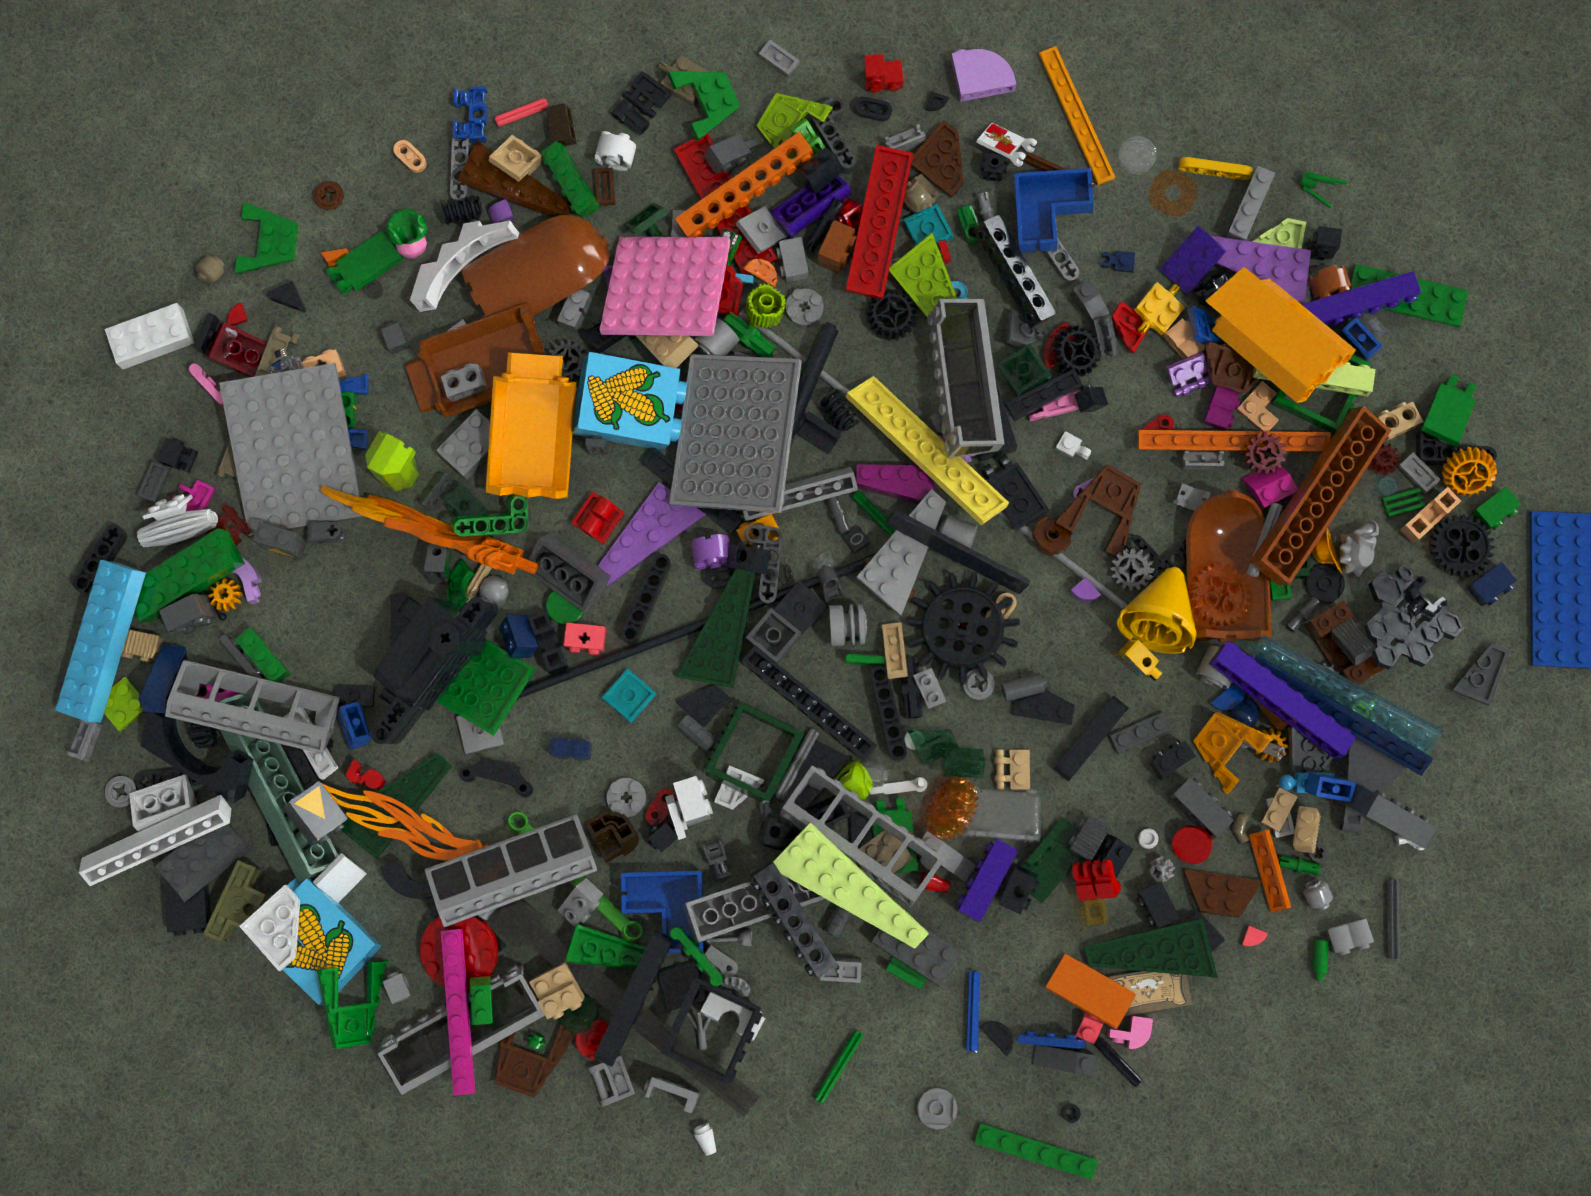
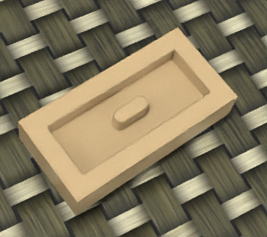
(1278, 809)

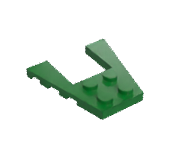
(351, 1023)

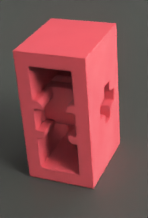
(576, 632)

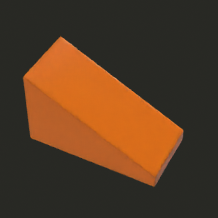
(332, 256)

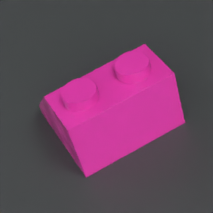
(1270, 487)

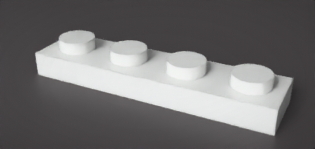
(322, 763)

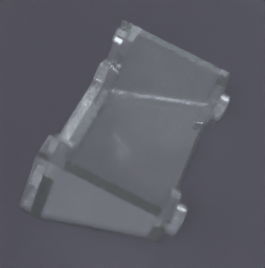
(1006, 816)

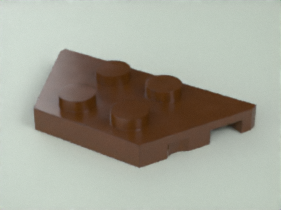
(1229, 368)
(1221, 893)

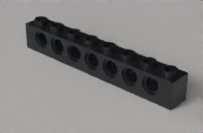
(809, 703)

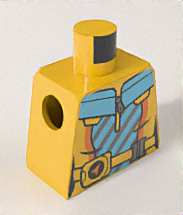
(1134, 654)

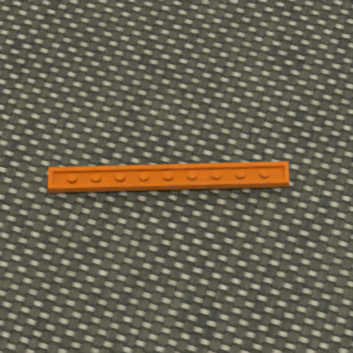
(1227, 440)

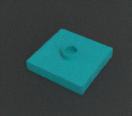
(926, 222)
(629, 695)

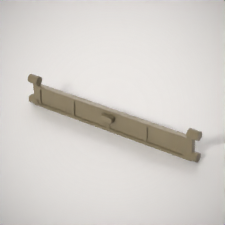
(276, 341)

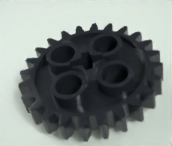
(1479, 547)

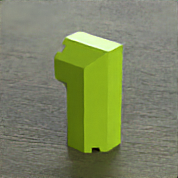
(392, 462)

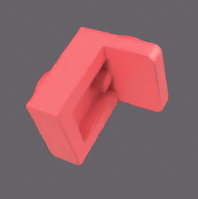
(1089, 1028)

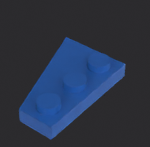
(1050, 1040)

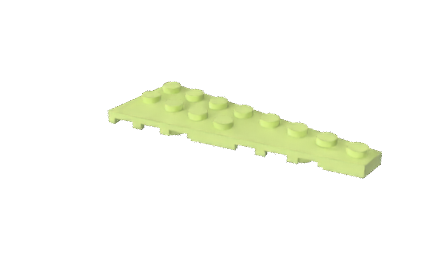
(831, 874)

